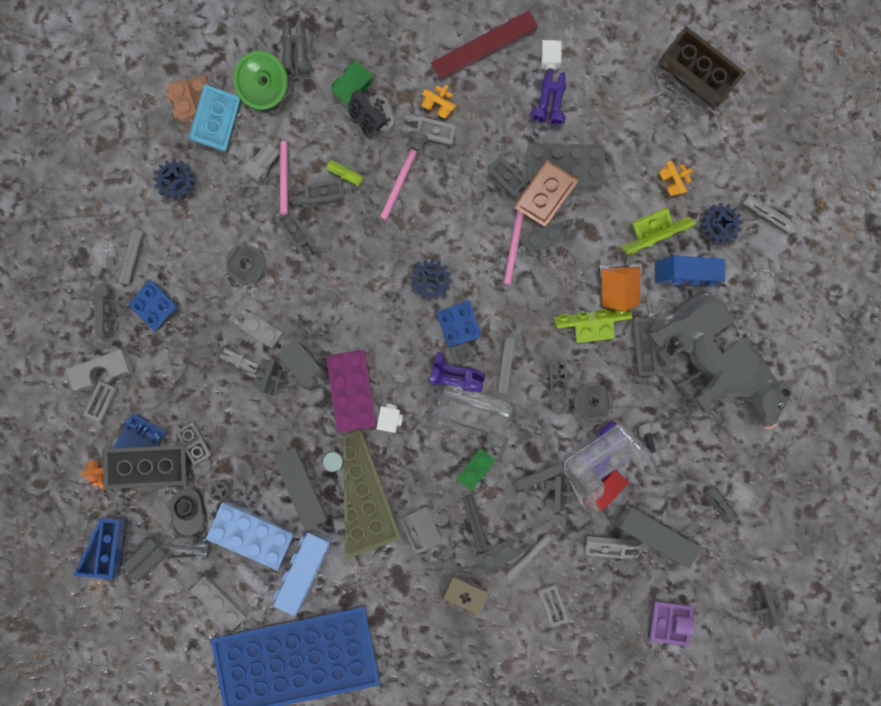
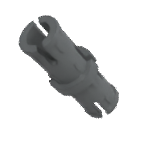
(721, 504)

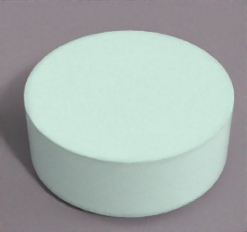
(332, 461)

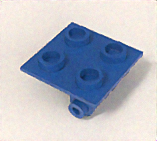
(152, 305)
(459, 324)
(139, 434)

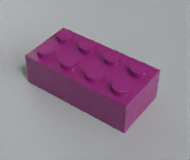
(351, 391)

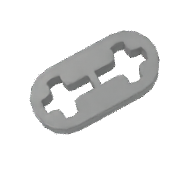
(386, 111)

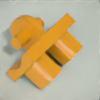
(431, 97)
(671, 170)

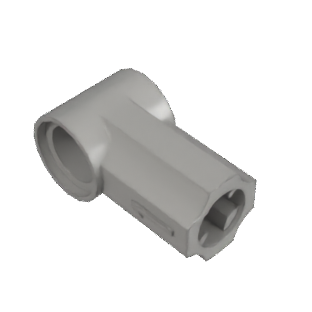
(258, 166)

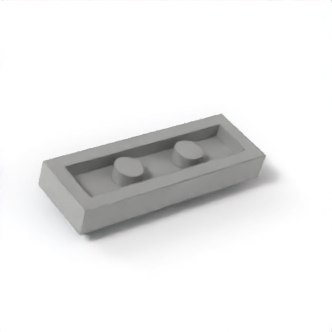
(218, 603)

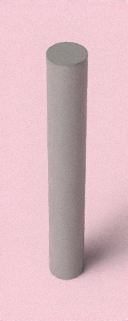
(528, 557)

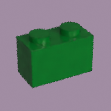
(353, 79)
(475, 469)

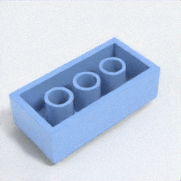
(251, 535)
(302, 573)

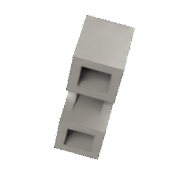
(83, 374)

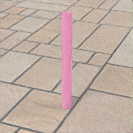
(283, 178)
(398, 184)
(513, 248)

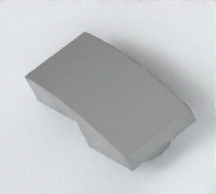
(194, 443)

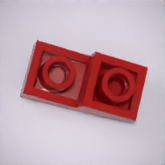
(613, 485)

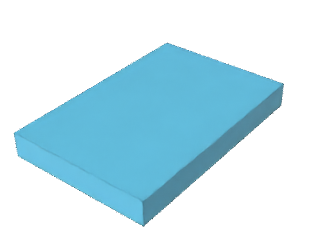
(214, 118)

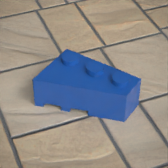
(690, 270)
(104, 550)

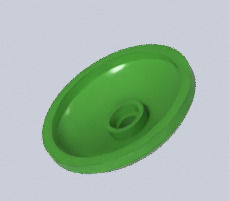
(250, 83)

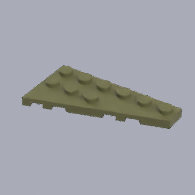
(366, 508)

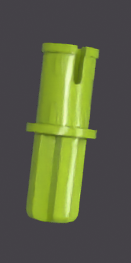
(345, 172)

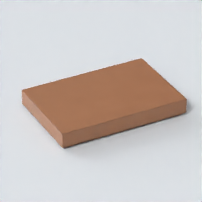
(546, 193)

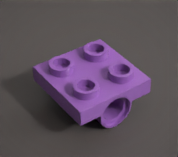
(672, 623)

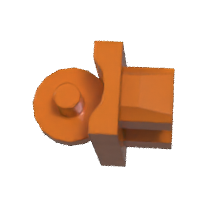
(94, 474)

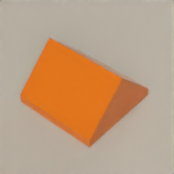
(621, 288)

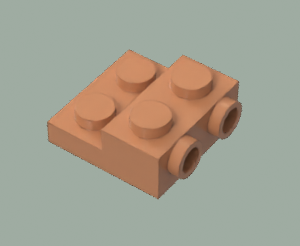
(185, 97)

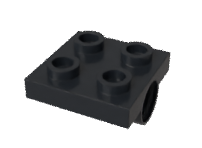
(369, 118)

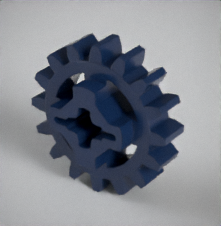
(173, 171)
(721, 215)
(437, 274)

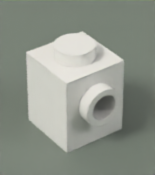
(389, 418)

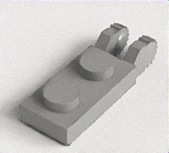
(433, 129)
(257, 328)
(612, 547)

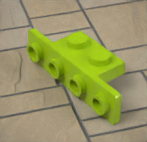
(654, 228)
(592, 325)

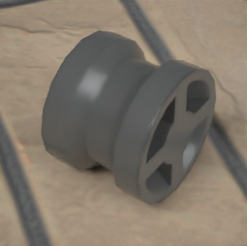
(416, 141)
(216, 492)

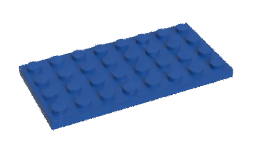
(296, 660)

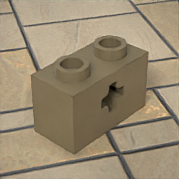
(476, 594)

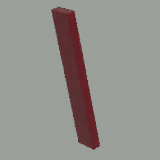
(484, 45)

